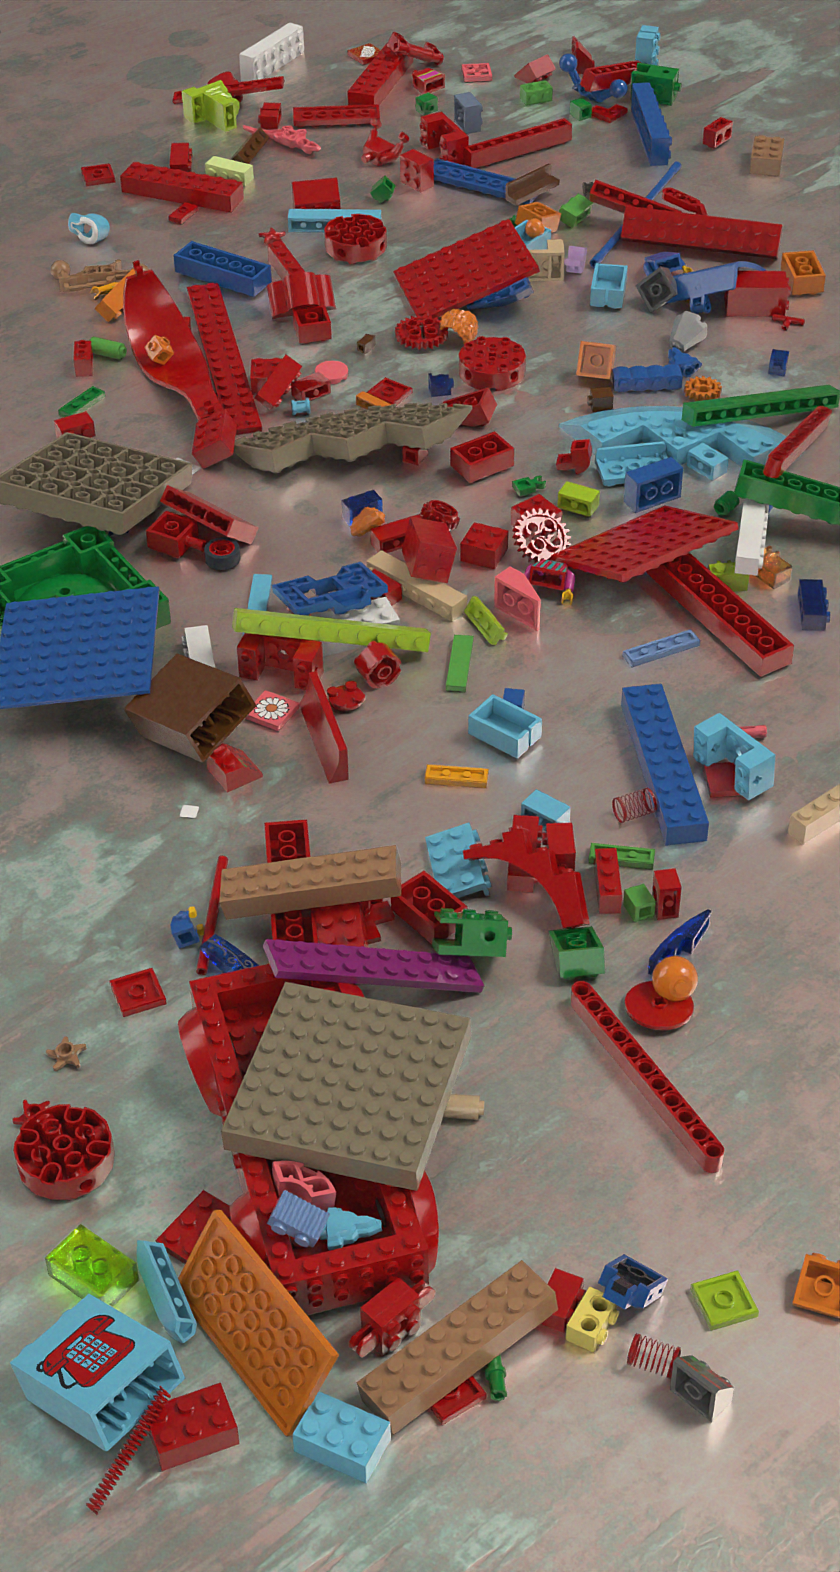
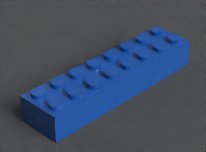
(650, 124)

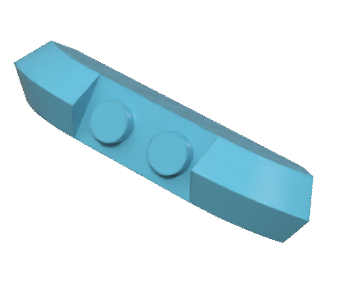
(165, 1290)

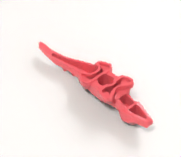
(290, 138)

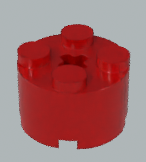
(378, 664)

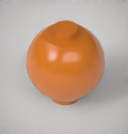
(675, 978)

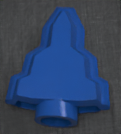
(687, 364)

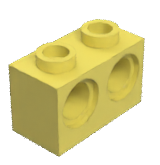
(588, 1318)

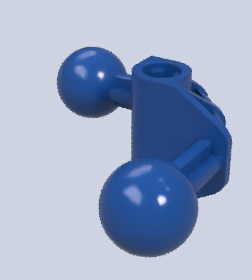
(617, 88)

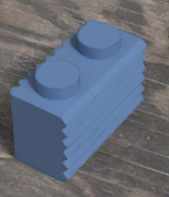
(298, 1219)

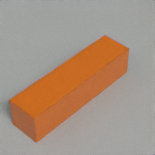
(366, 400)

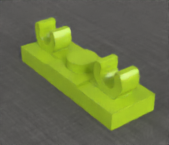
(485, 621)

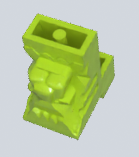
(211, 103)

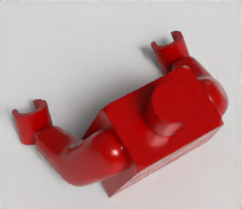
(379, 150)

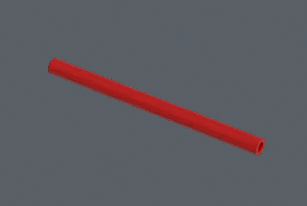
(212, 914)

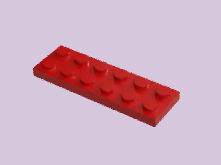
(335, 115)

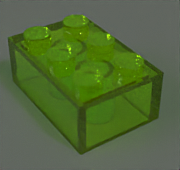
(92, 1267)

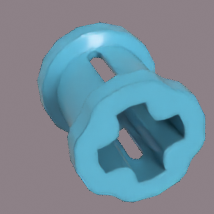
(300, 406)

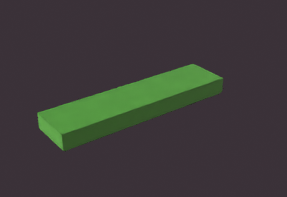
(459, 663)

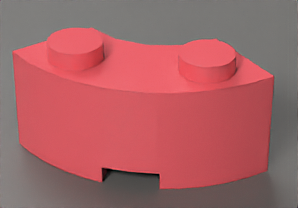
(303, 1183)

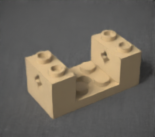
(549, 261)

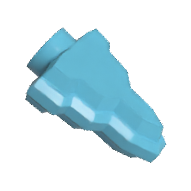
(346, 1227)

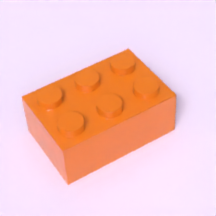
(803, 272)

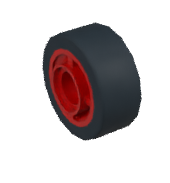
(222, 553)

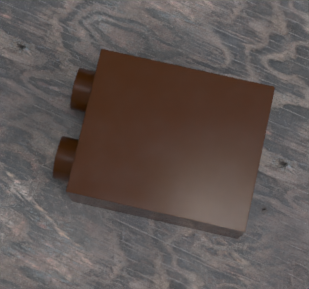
(190, 707)

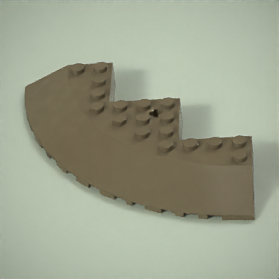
(351, 434)

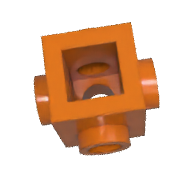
(159, 349)

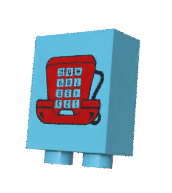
(97, 1371)

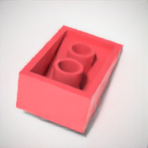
(517, 597)

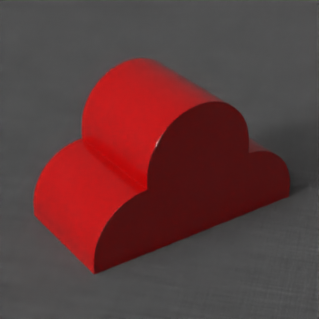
(300, 291)

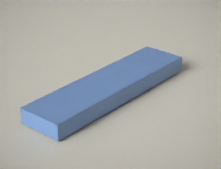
(661, 648)

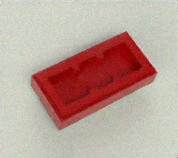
(183, 213)

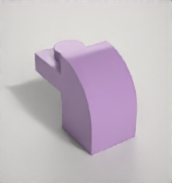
(576, 259)

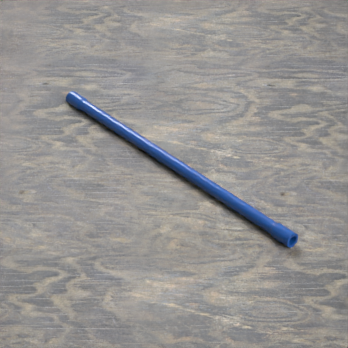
(598, 258)

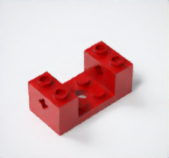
(441, 132)
(259, 650)

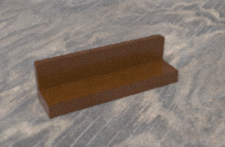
(251, 146)
(530, 185)

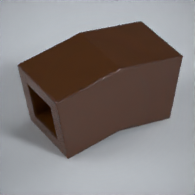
(366, 343)

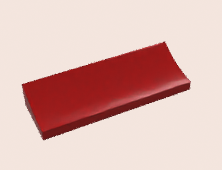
(324, 731)

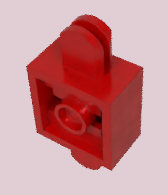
(391, 1317)

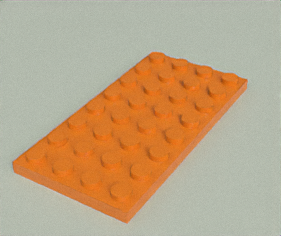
(255, 1323)

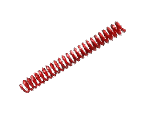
(128, 1451)

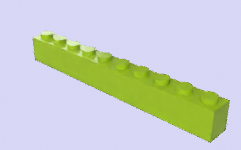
(329, 629)

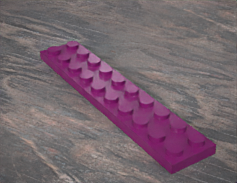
(372, 966)

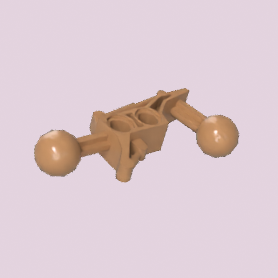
(90, 276)

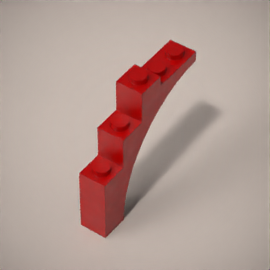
(564, 888)

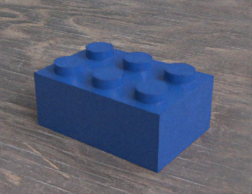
(653, 484)

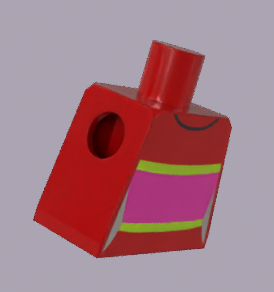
(428, 80)

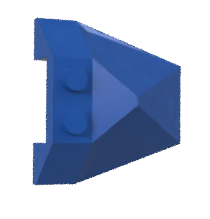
(505, 296)

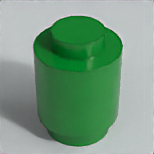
(726, 503)

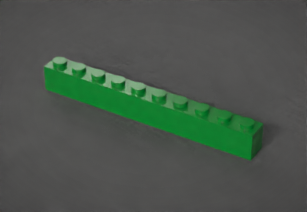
(759, 405)

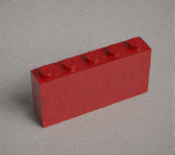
(209, 514)

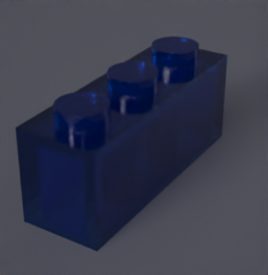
(813, 604)

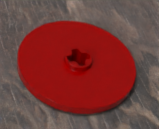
(654, 1011)

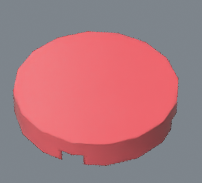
(333, 370)

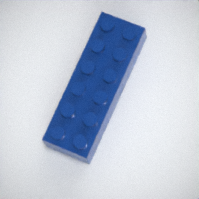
(223, 268)

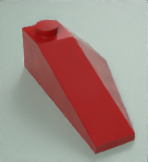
(583, 57)

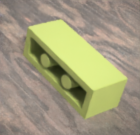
(229, 169)

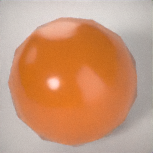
(534, 228)

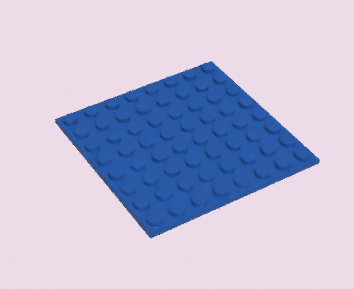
(78, 647)

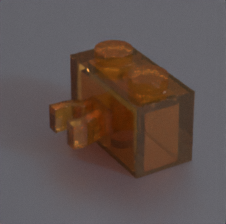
(774, 569)

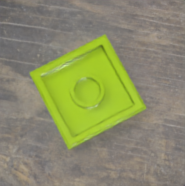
(724, 1300)

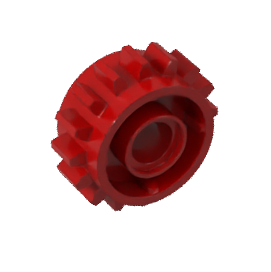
(440, 512)

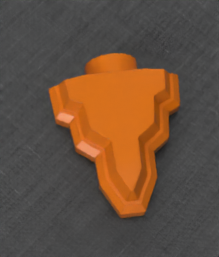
(366, 520)

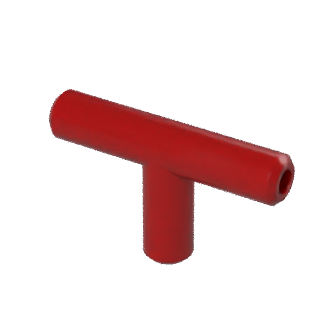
(787, 321)

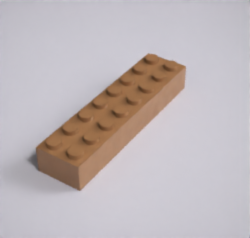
(310, 882)
(457, 1346)

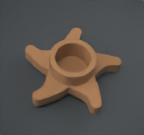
(66, 1054)

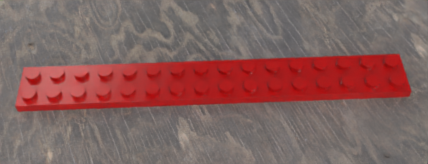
(223, 357)

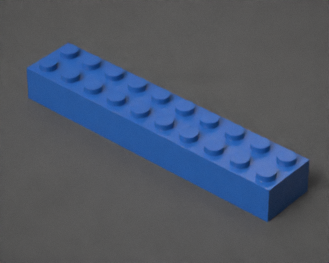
(664, 765)

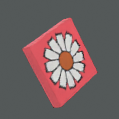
(272, 710)

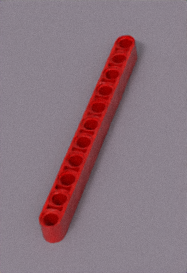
(797, 442)
(647, 1077)

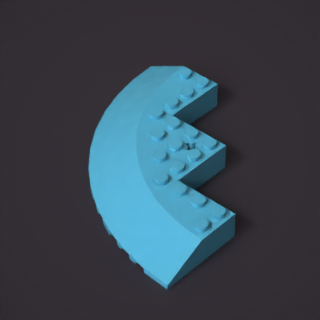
(663, 423)

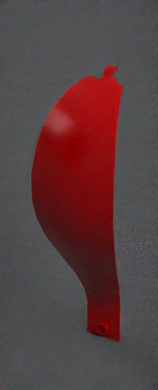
(153, 312)

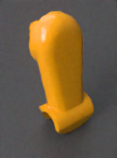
(103, 289)

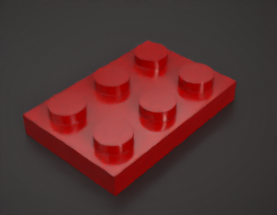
(186, 1229)

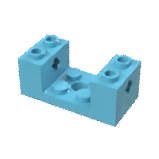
(722, 739)

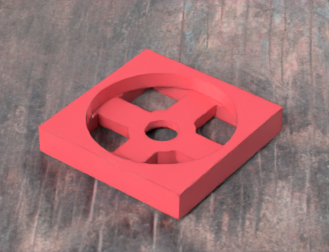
(471, 68)

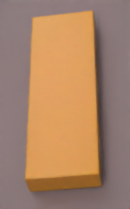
(456, 776)

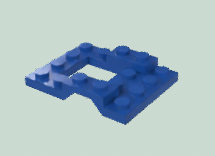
(352, 587)

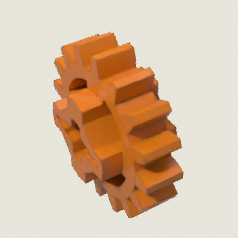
(702, 388)

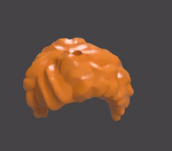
(461, 322)

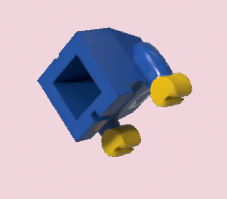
(184, 930)

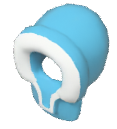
(99, 227)

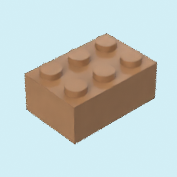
(766, 155)

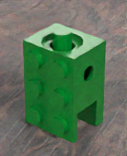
(662, 79)
(474, 933)

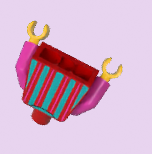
(552, 575)

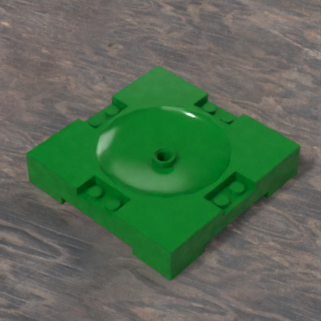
(76, 566)

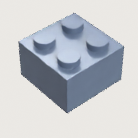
(467, 112)

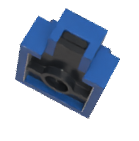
(631, 1283)

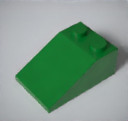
(577, 952)

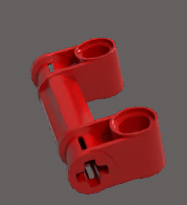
(427, 53)

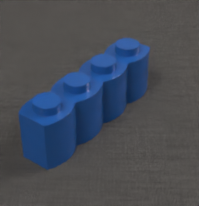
(643, 378)

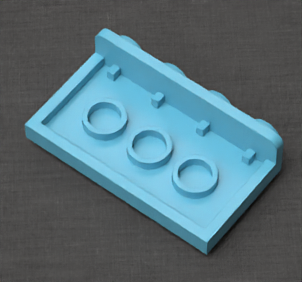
(617, 460)
(450, 867)

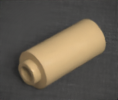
(464, 1107)

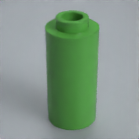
(108, 348)

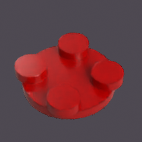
(346, 696)

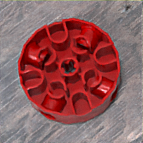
(355, 238)
(492, 363)
(64, 1152)

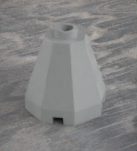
(687, 331)

